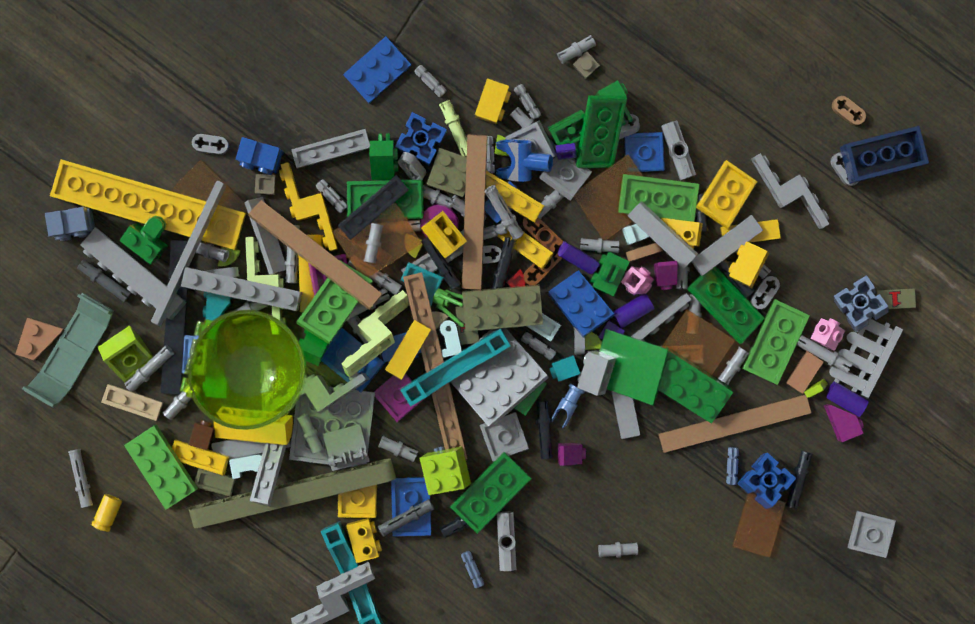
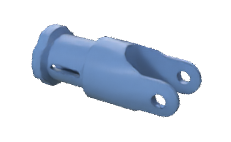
(569, 403)

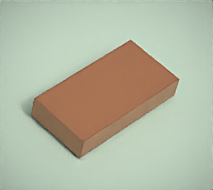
(804, 372)

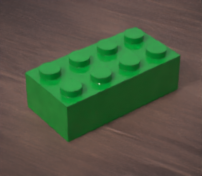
(693, 387)

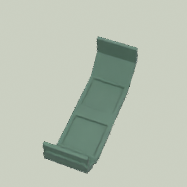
(71, 351)

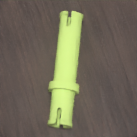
(455, 126)

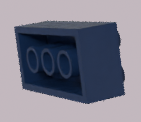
(884, 154)

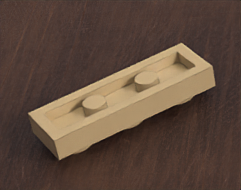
(132, 402)

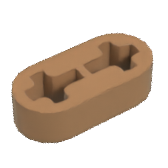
(845, 114)
(643, 251)

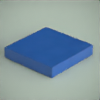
(646, 151)

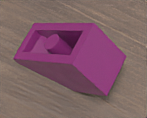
(665, 274)
(844, 423)
(570, 453)

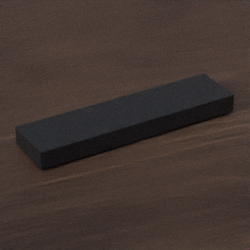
(373, 207)

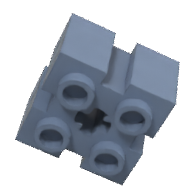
(70, 222)
(865, 293)

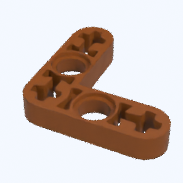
(554, 240)

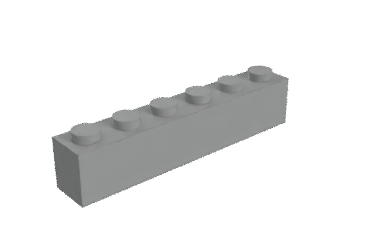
(128, 270)
(241, 289)

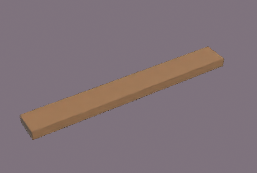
(474, 211)
(315, 254)
(734, 423)

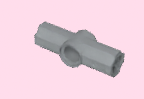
(674, 138)
(507, 554)

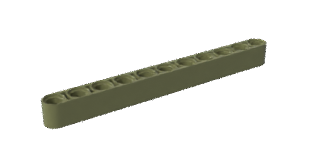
(294, 493)

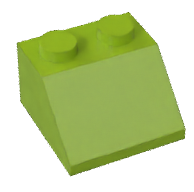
(125, 353)

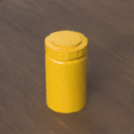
(106, 512)

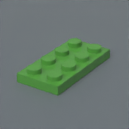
(664, 197)
(329, 309)
(775, 342)
(161, 466)

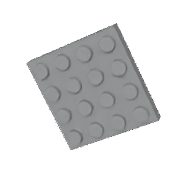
(500, 382)
(349, 411)

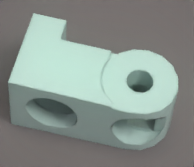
(634, 234)
(450, 333)
(243, 464)

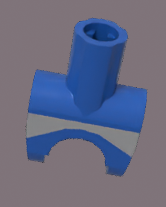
(522, 160)

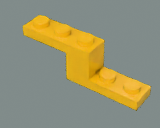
(308, 207)

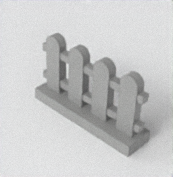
(863, 364)

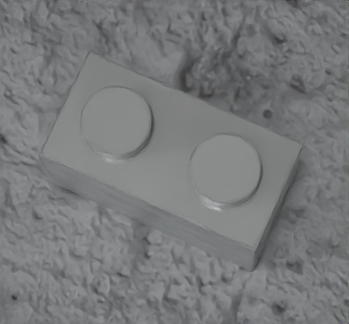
(596, 372)

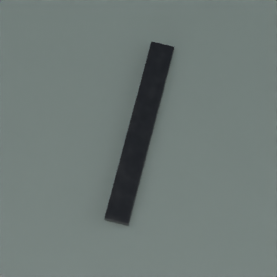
(175, 330)

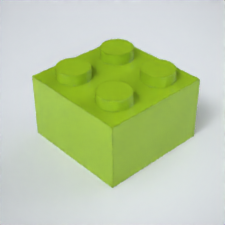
(445, 470)

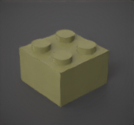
(449, 173)

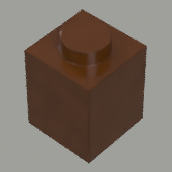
(202, 435)

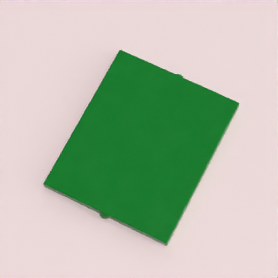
(636, 367)

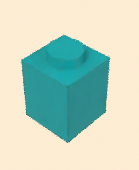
(564, 368)

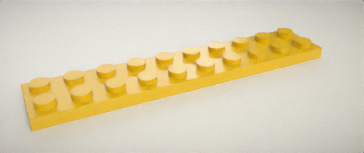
(142, 201)

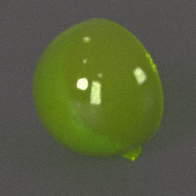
(245, 369)

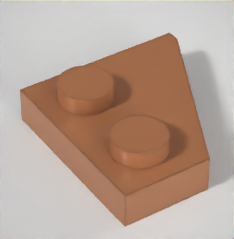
(36, 338)

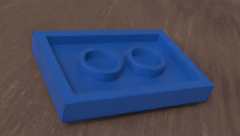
(377, 70)
(580, 304)
(344, 346)
(408, 493)

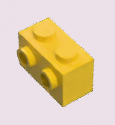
(492, 101)
(687, 230)
(443, 234)
(748, 264)
(363, 539)

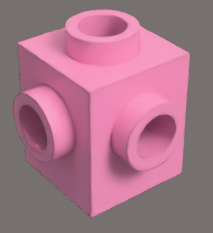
(632, 282)
(828, 333)

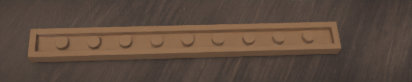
(433, 357)

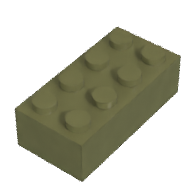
(502, 307)

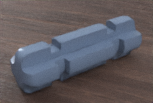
(732, 466)
(472, 569)

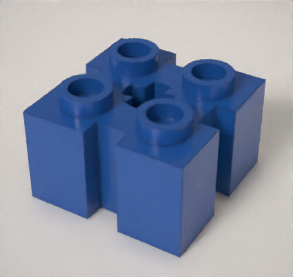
(417, 127)
(259, 155)
(777, 480)

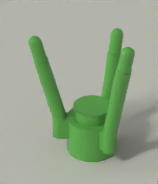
(444, 298)

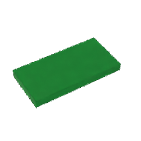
(601, 131)
(410, 203)
(726, 304)
(490, 492)

